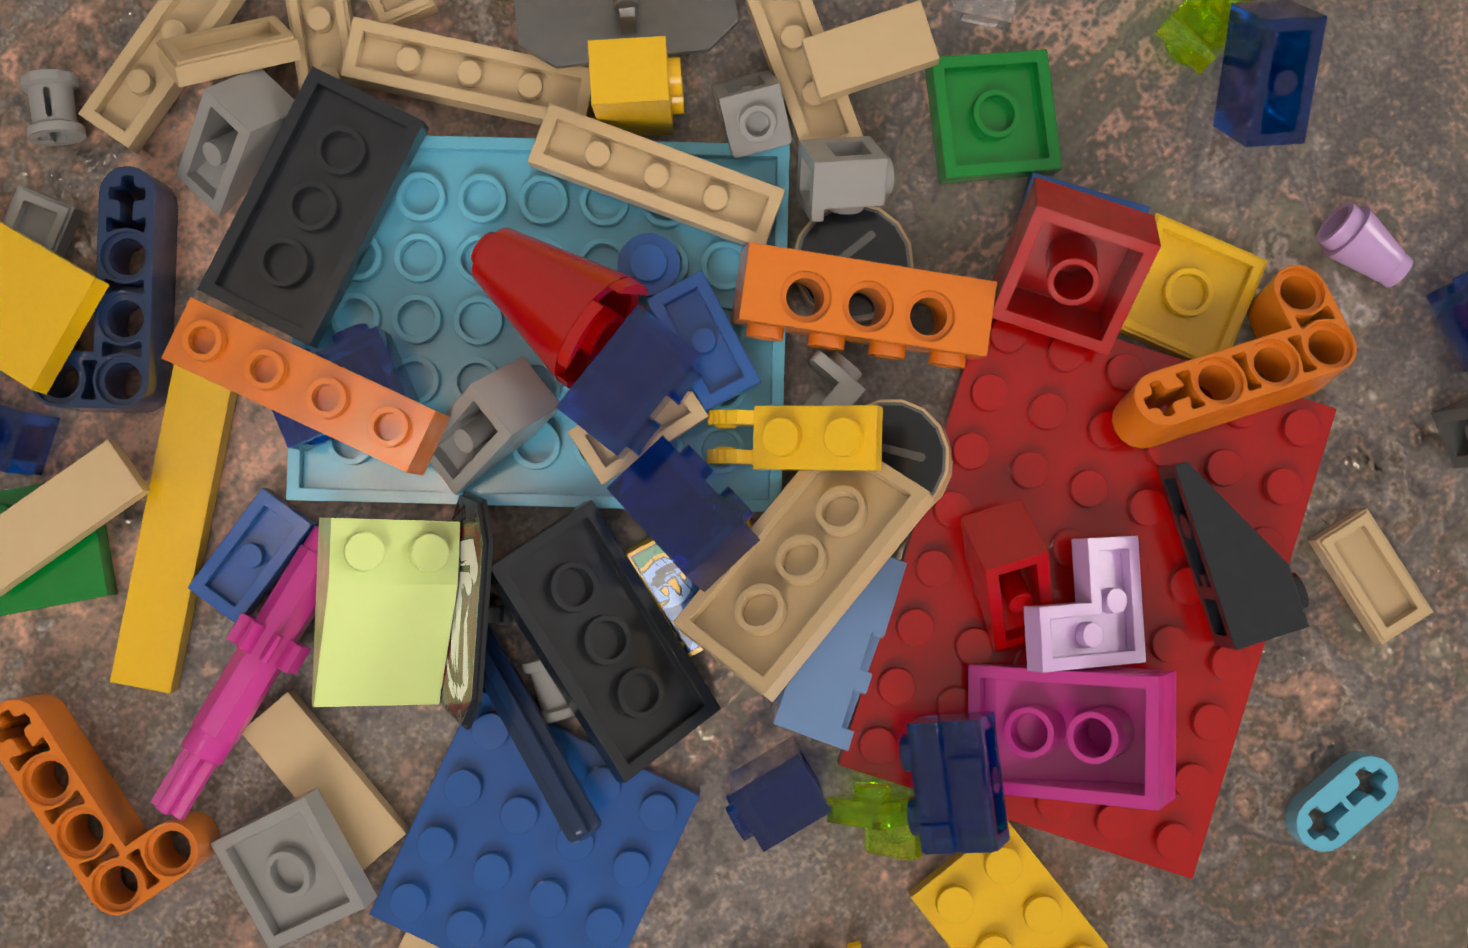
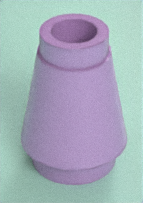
(1363, 244)

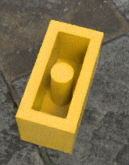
(635, 84)

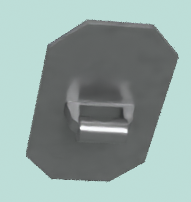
(561, 28)

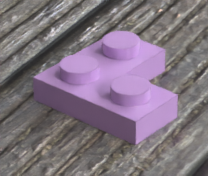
(1103, 621)

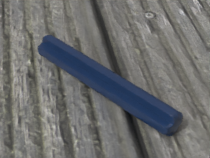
(537, 744)

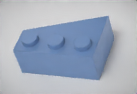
(828, 684)

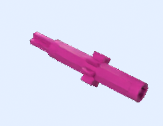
(263, 650)

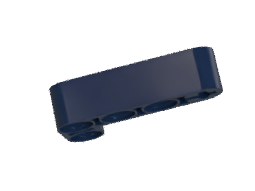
(152, 289)

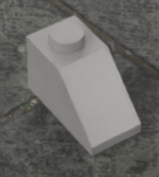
(232, 137)
(492, 422)

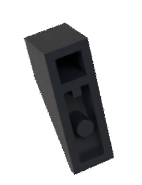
(1237, 574)

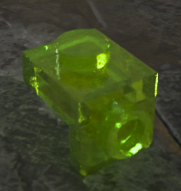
(1197, 32)
(881, 815)

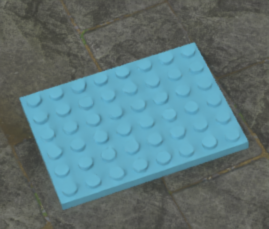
(452, 334)

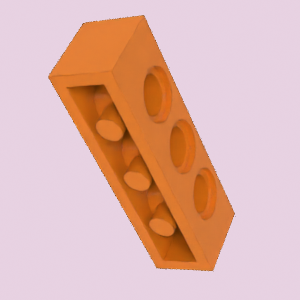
(958, 303)
(305, 387)

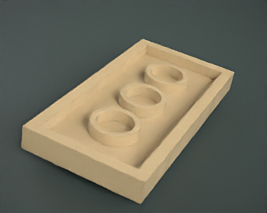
(811, 563)

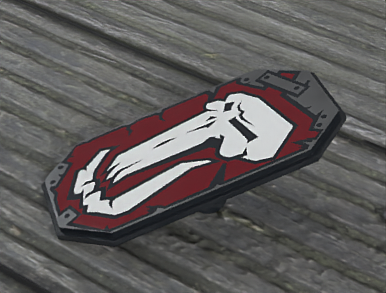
(472, 612)

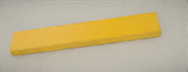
(174, 533)

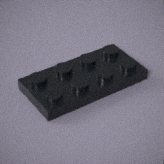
(314, 207)
(603, 640)

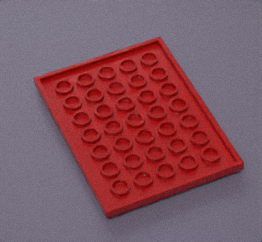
(1042, 431)

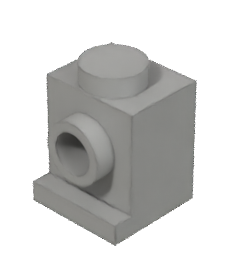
(842, 175)

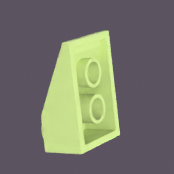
(383, 610)

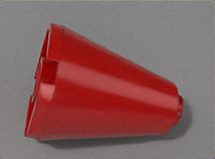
(554, 298)

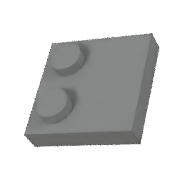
(294, 870)

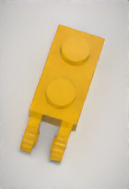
(804, 437)

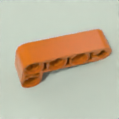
(1282, 352)
(94, 792)

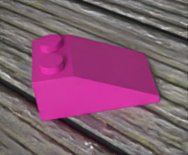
(1082, 732)

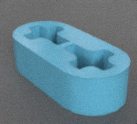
(1345, 814)

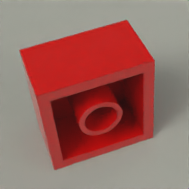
(1074, 265)

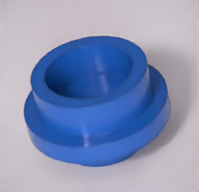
(650, 261)

